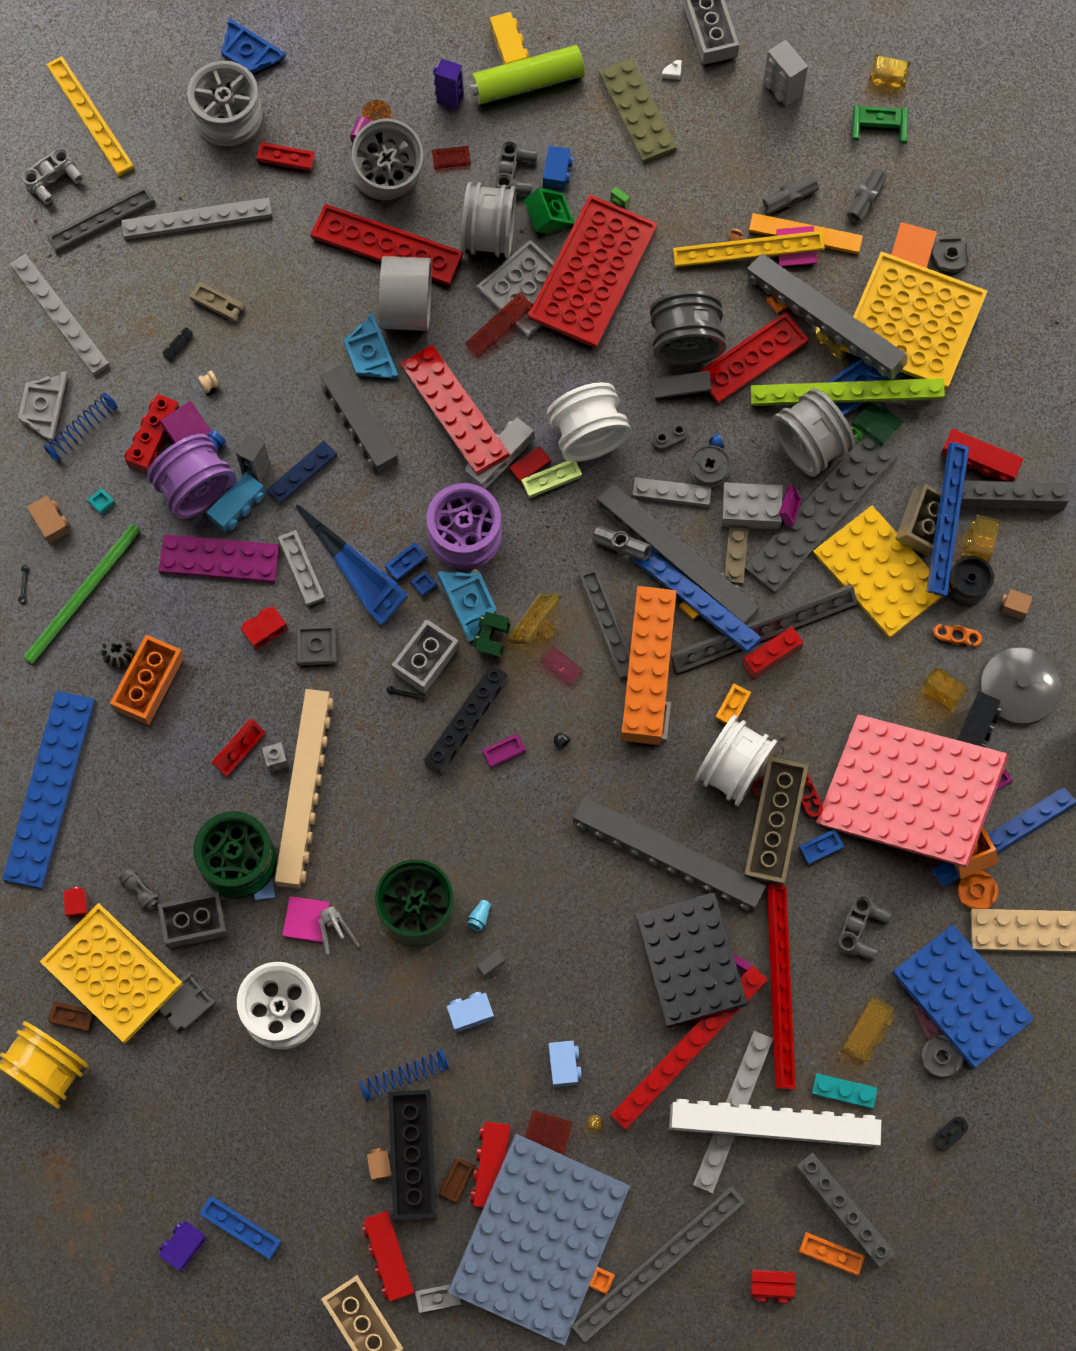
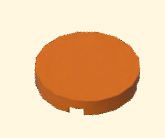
(977, 891)

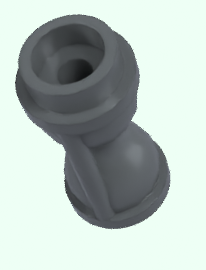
(133, 883)

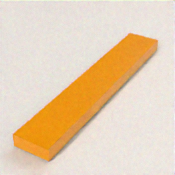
(833, 238)

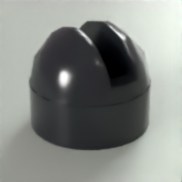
(561, 740)

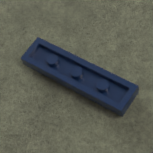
(302, 472)

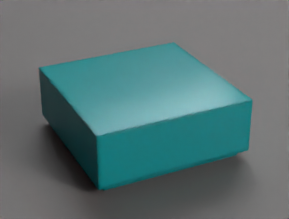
(101, 501)

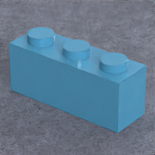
(236, 503)

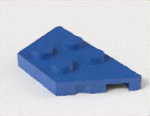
(248, 48)

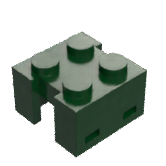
(488, 624)

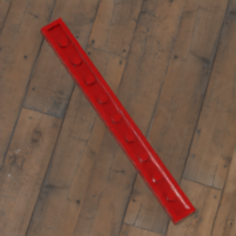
(781, 987)

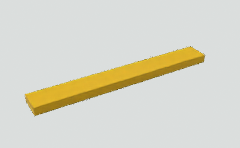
(90, 116)
(748, 249)

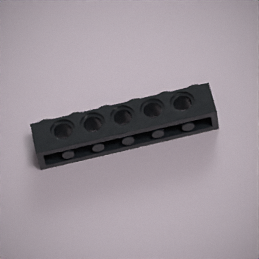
(466, 720)

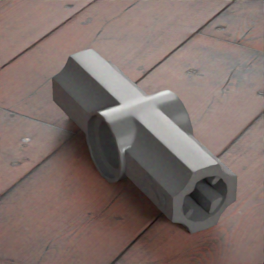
(790, 194)
(866, 195)
(612, 540)

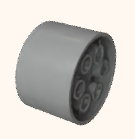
(393, 132)
(405, 293)

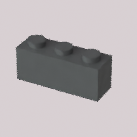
(253, 457)

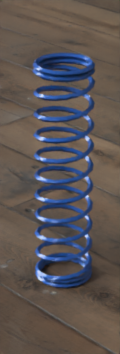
(51, 451)
(366, 1094)

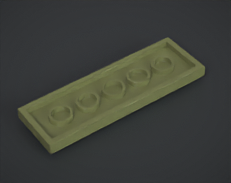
(637, 110)

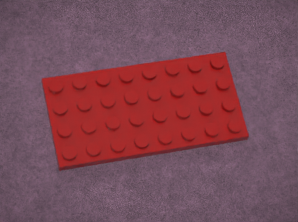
(592, 271)

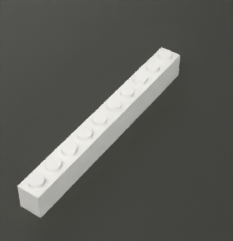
(775, 1124)

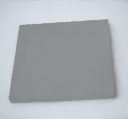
(521, 273)

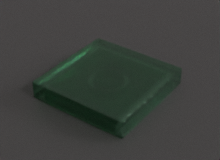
(877, 423)

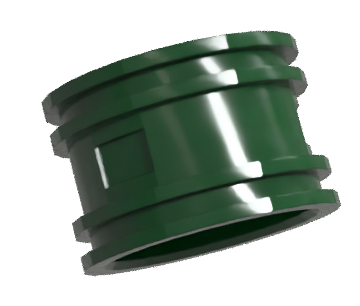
(234, 854)

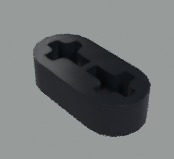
(947, 1130)

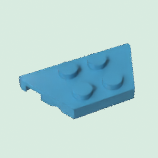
(369, 351)
(468, 599)

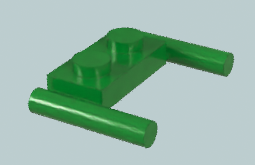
(880, 117)

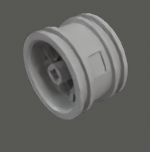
(488, 219)
(813, 432)

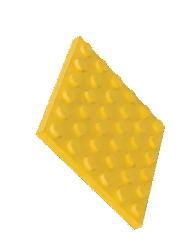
(920, 315)

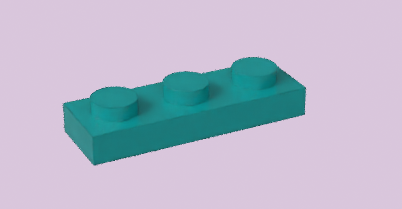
(844, 1091)

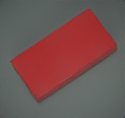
(530, 464)

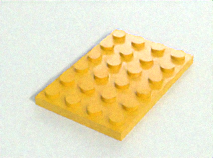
(884, 572)
(111, 973)

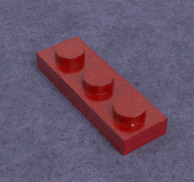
(285, 156)
(238, 747)

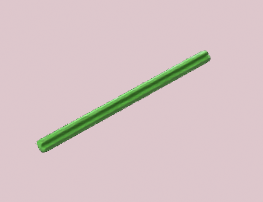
(81, 594)

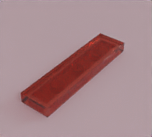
(499, 324)

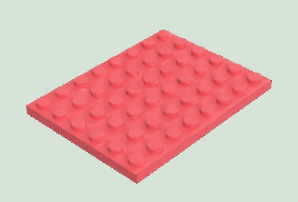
(912, 790)

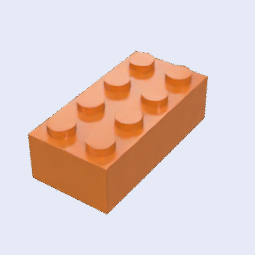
(147, 680)

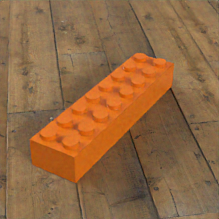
(648, 665)

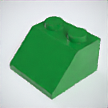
(548, 211)

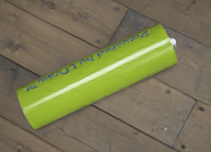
(527, 74)

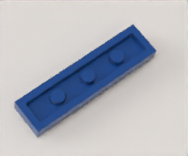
(240, 1227)

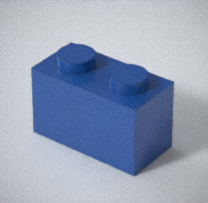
(556, 167)

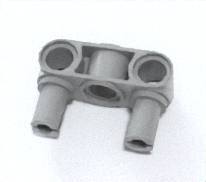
(48, 171)

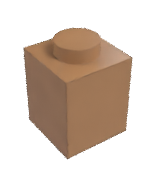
(1016, 604)
(379, 1165)

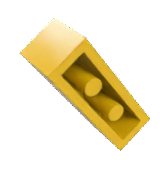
(507, 39)

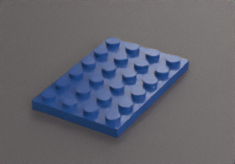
(963, 996)

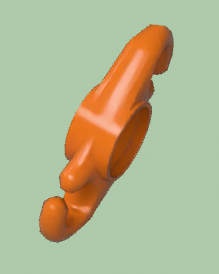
(965, 631)

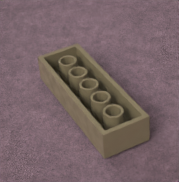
(776, 821)

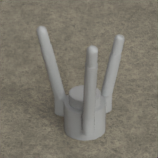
(331, 918)

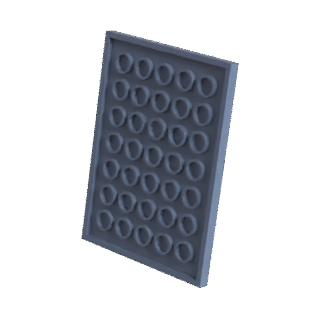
(539, 1239)

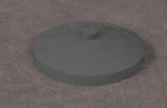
(1023, 683)

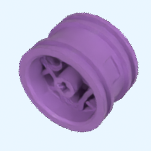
(191, 476)
(457, 506)

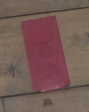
(561, 665)
(929, 1029)

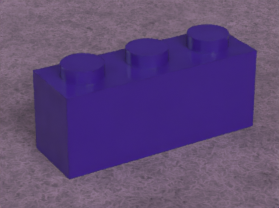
(448, 83)

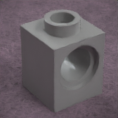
(275, 757)

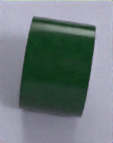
(421, 873)

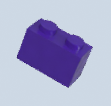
(182, 1245)

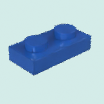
(406, 561)
(821, 847)

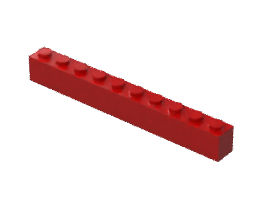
(681, 1057)

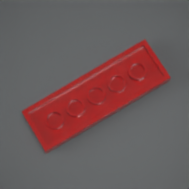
(754, 357)

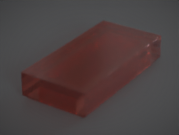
(451, 157)

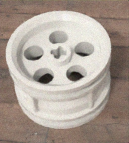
(252, 994)

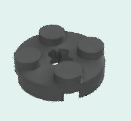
(947, 263)
(931, 1062)

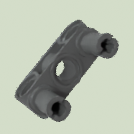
(507, 166)
(854, 927)

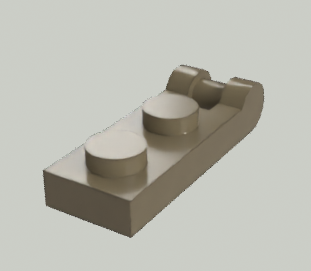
(217, 301)

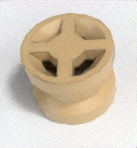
(208, 382)

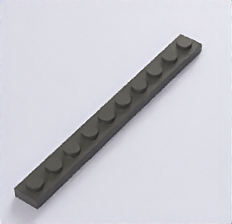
(766, 627)
(657, 1264)

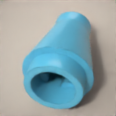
(478, 917)

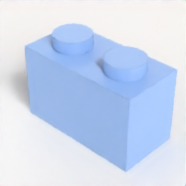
(470, 1011)
(563, 1064)

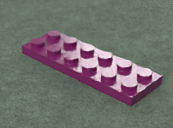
(219, 558)

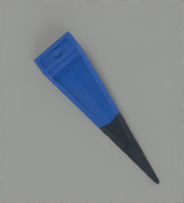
(374, 587)

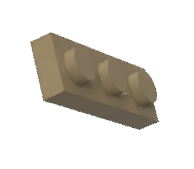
(736, 554)

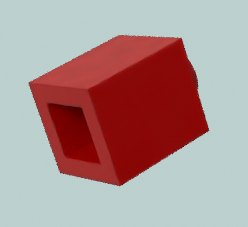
(75, 903)

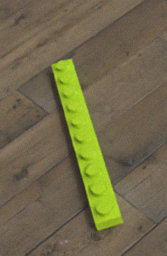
(851, 391)

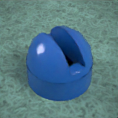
(716, 441)

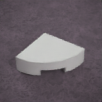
(673, 70)

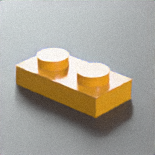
(733, 703)

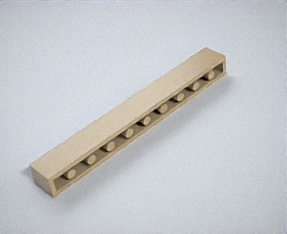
(303, 787)

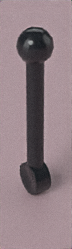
(22, 600)
(422, 697)

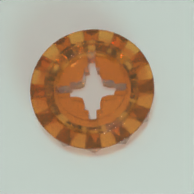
(378, 106)

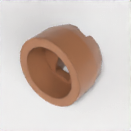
(734, 235)

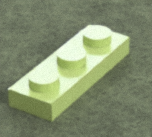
(551, 478)

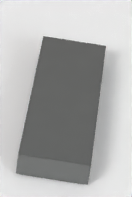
(681, 384)

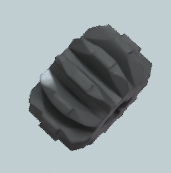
(114, 657)

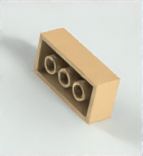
(360, 1318)

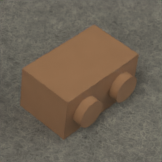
(48, 520)

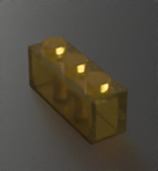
(868, 1030)

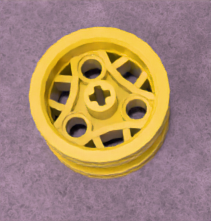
(41, 1064)

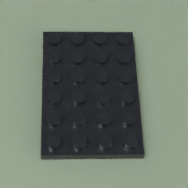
(691, 960)

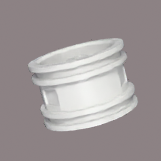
(735, 760)

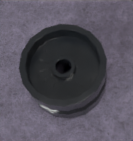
(970, 580)

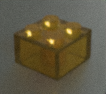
(981, 537)

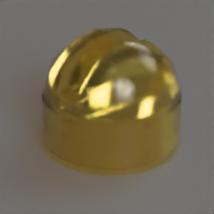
(595, 1123)

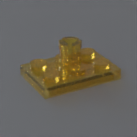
(536, 620)

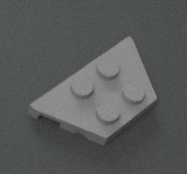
(42, 404)

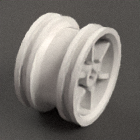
(589, 422)

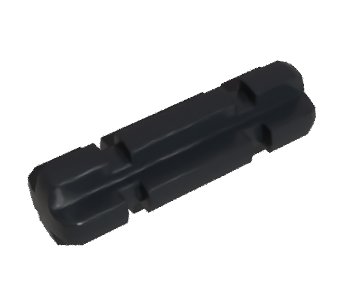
(177, 343)

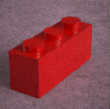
(772, 653)

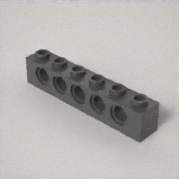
(844, 1210)

